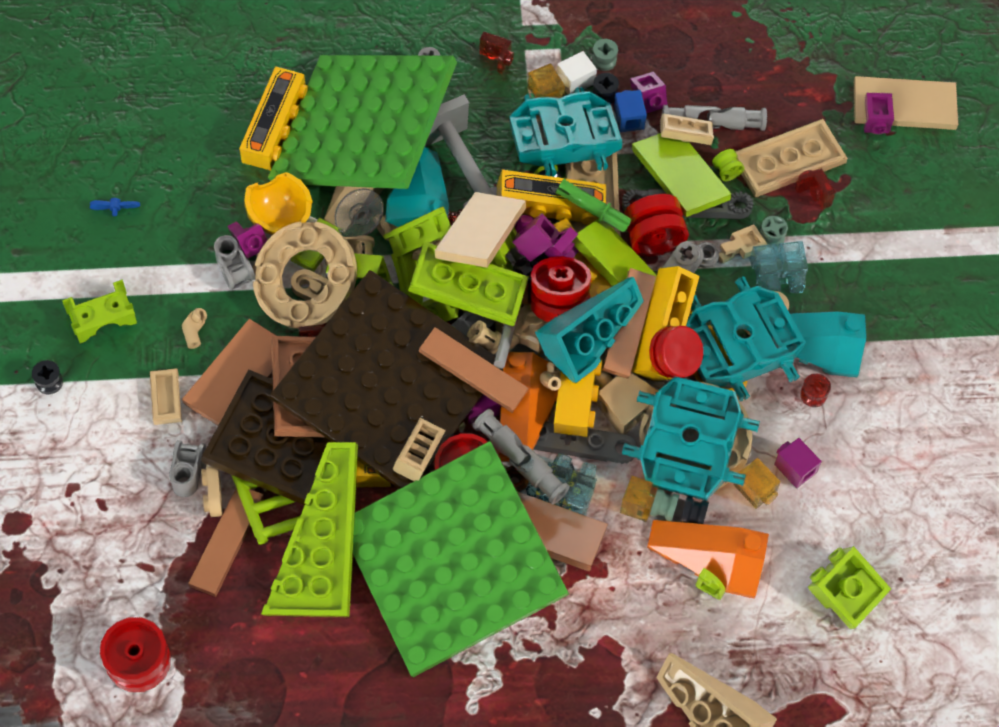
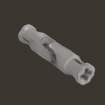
(733, 118)
(510, 445)

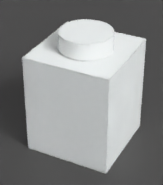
(576, 72)

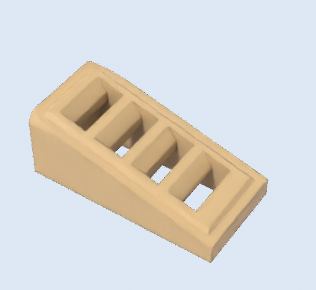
(411, 465)

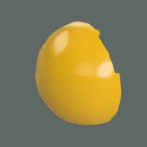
(278, 203)

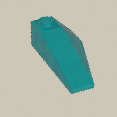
(424, 193)
(584, 332)
(832, 341)

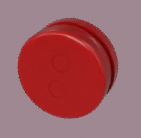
(676, 351)

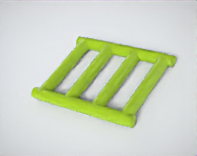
(253, 509)

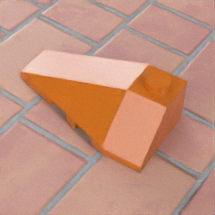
(536, 404)
(728, 552)

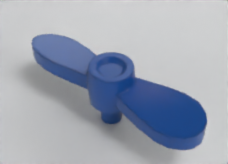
(114, 205)

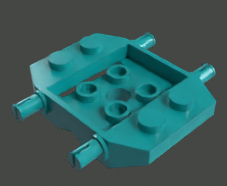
(589, 136)
(772, 342)
(675, 411)

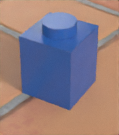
(630, 111)

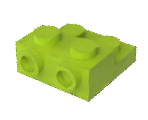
(848, 586)

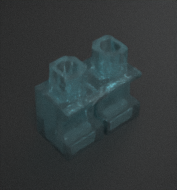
(780, 266)
(581, 484)

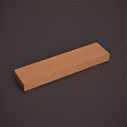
(621, 355)
(473, 370)
(223, 546)

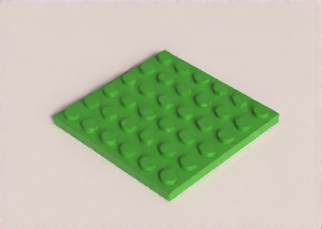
(365, 120)
(453, 559)

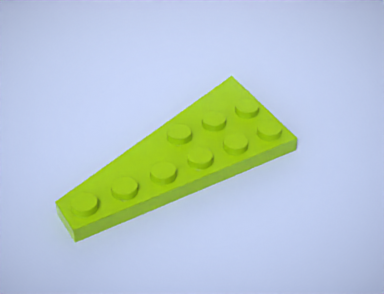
(320, 550)

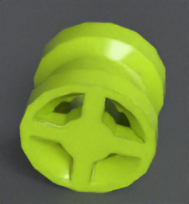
(728, 165)

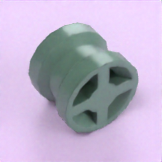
(605, 54)
(776, 226)
(664, 504)

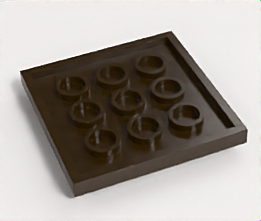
(249, 450)

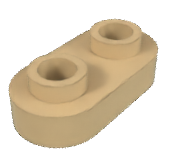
(315, 281)
(213, 501)

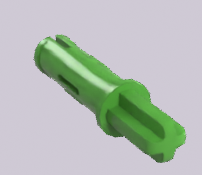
(593, 205)

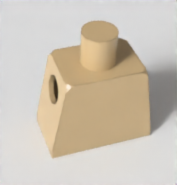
(619, 400)

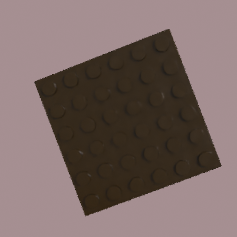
(372, 383)

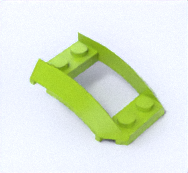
(411, 238)

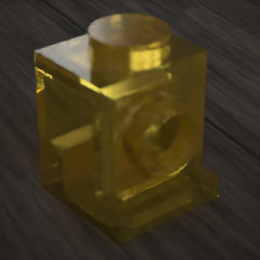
(638, 499)

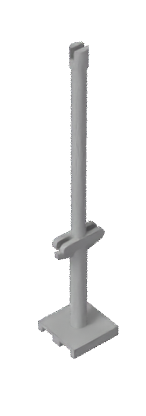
(448, 123)

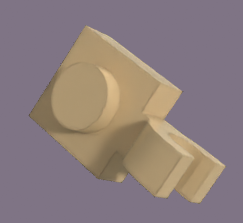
(742, 243)

